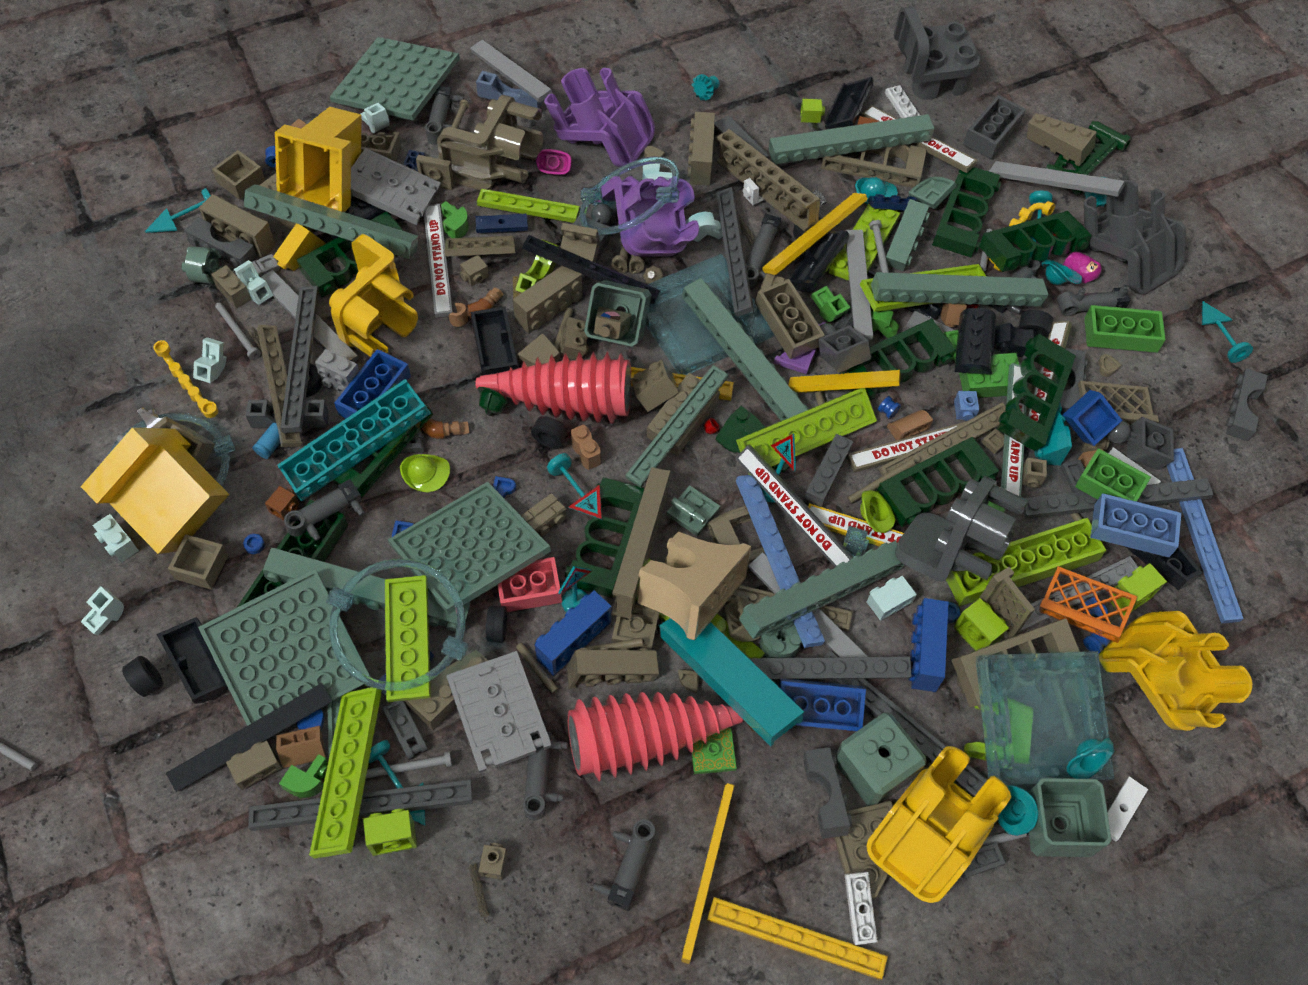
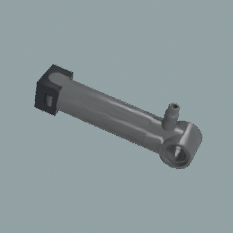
(768, 231)

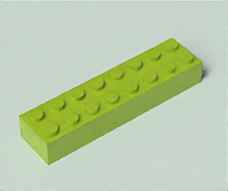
(1033, 559)

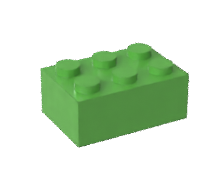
(990, 385)
(1112, 477)

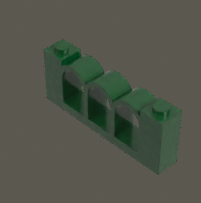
(961, 240)
(1006, 257)
(312, 263)
(929, 337)
(1016, 423)
(966, 452)
(381, 461)
(620, 496)

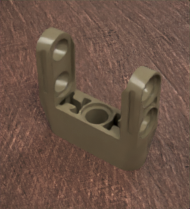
(722, 529)

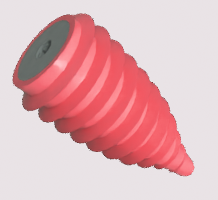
(568, 386)
(640, 730)

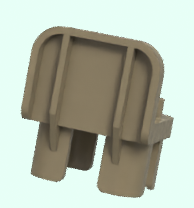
(481, 156)

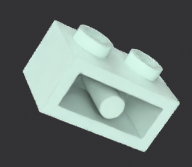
(116, 539)
(891, 597)

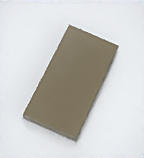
(479, 245)

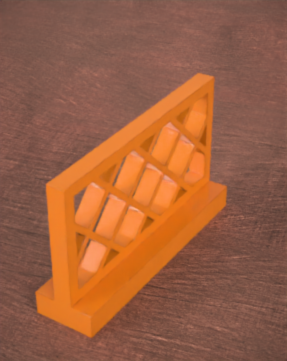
(1082, 620)

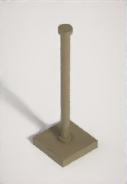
(437, 168)

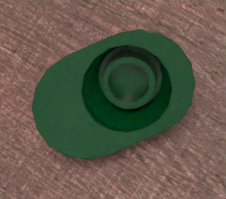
(491, 401)

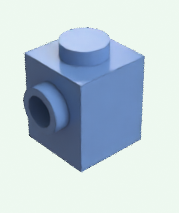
(966, 405)

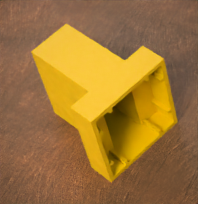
(319, 157)
(156, 487)

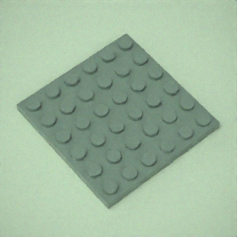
(396, 77)
(472, 543)
(281, 647)

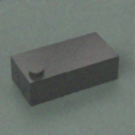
(994, 126)

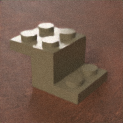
(580, 241)

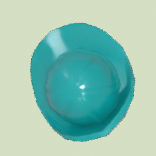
(874, 186)
(1060, 274)
(1090, 758)
(1020, 813)

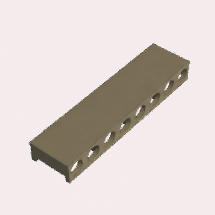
(774, 184)
(640, 542)

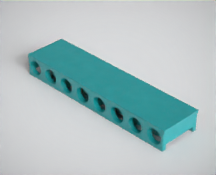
(353, 439)
(735, 680)

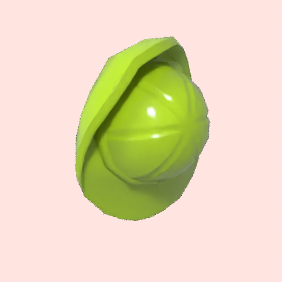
(425, 472)
(877, 511)

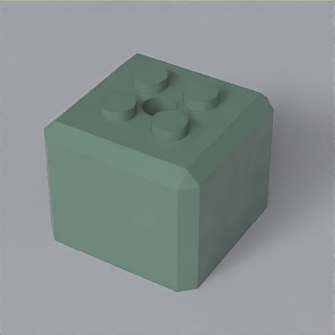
(611, 296)
(873, 775)
(1081, 809)

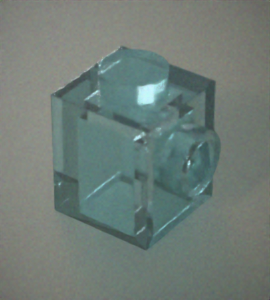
(855, 540)

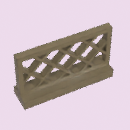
(1131, 417)
(993, 595)

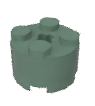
(201, 263)
(777, 648)

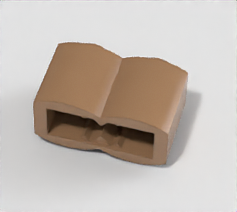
(585, 447)

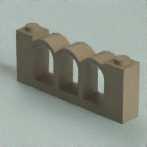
(909, 177)
(1057, 638)

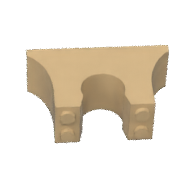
(693, 580)

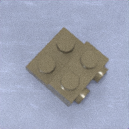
(642, 625)

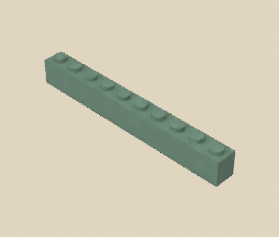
(850, 139)
(328, 220)
(958, 289)
(742, 350)
(820, 590)
(370, 591)

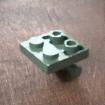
(693, 510)

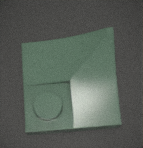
(933, 190)

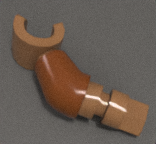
(461, 317)
(438, 430)

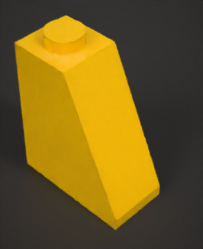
(297, 244)

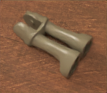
(620, 262)

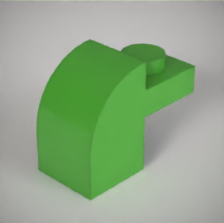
(456, 221)
(830, 306)
(884, 322)
(307, 783)

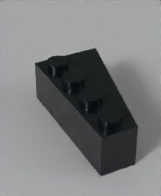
(1176, 569)

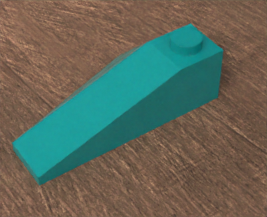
(1058, 442)

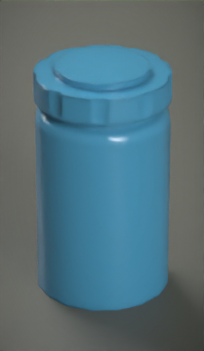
(267, 442)

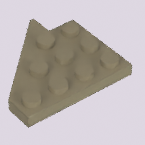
(853, 847)

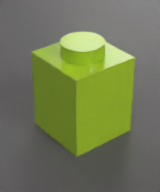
(812, 110)

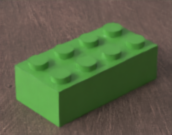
(1124, 328)

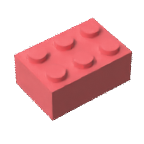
(531, 587)

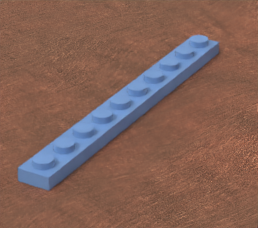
(1206, 546)
(777, 554)

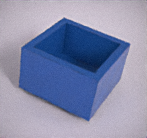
(1092, 417)

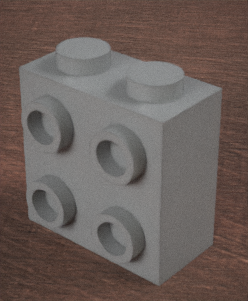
(335, 370)

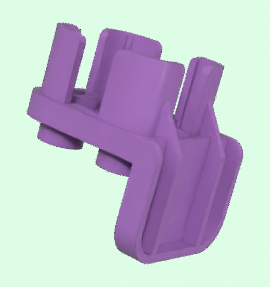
(604, 117)
(664, 231)

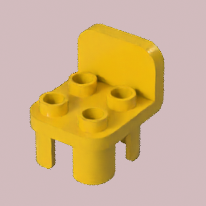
(372, 299)
(1177, 669)
(936, 827)

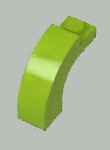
(540, 268)

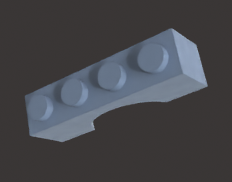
(491, 87)

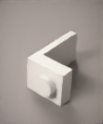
(751, 192)

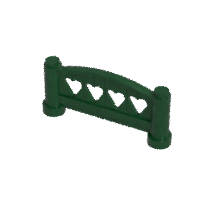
(1110, 140)

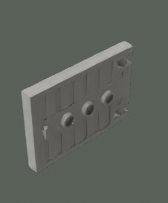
(392, 186)
(498, 711)

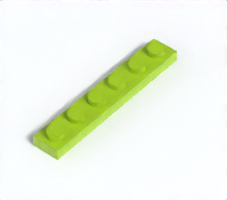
(528, 205)

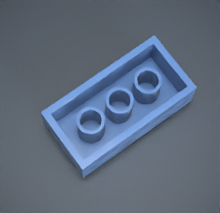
(1136, 525)

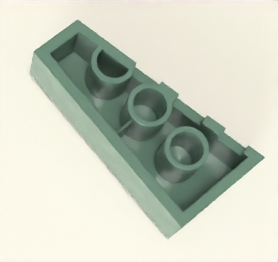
(907, 234)

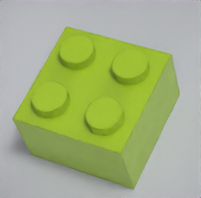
(1143, 584)
(980, 625)
(390, 832)

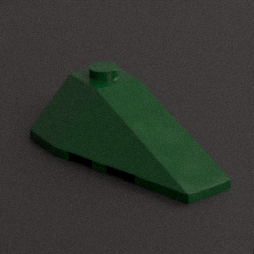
(737, 426)

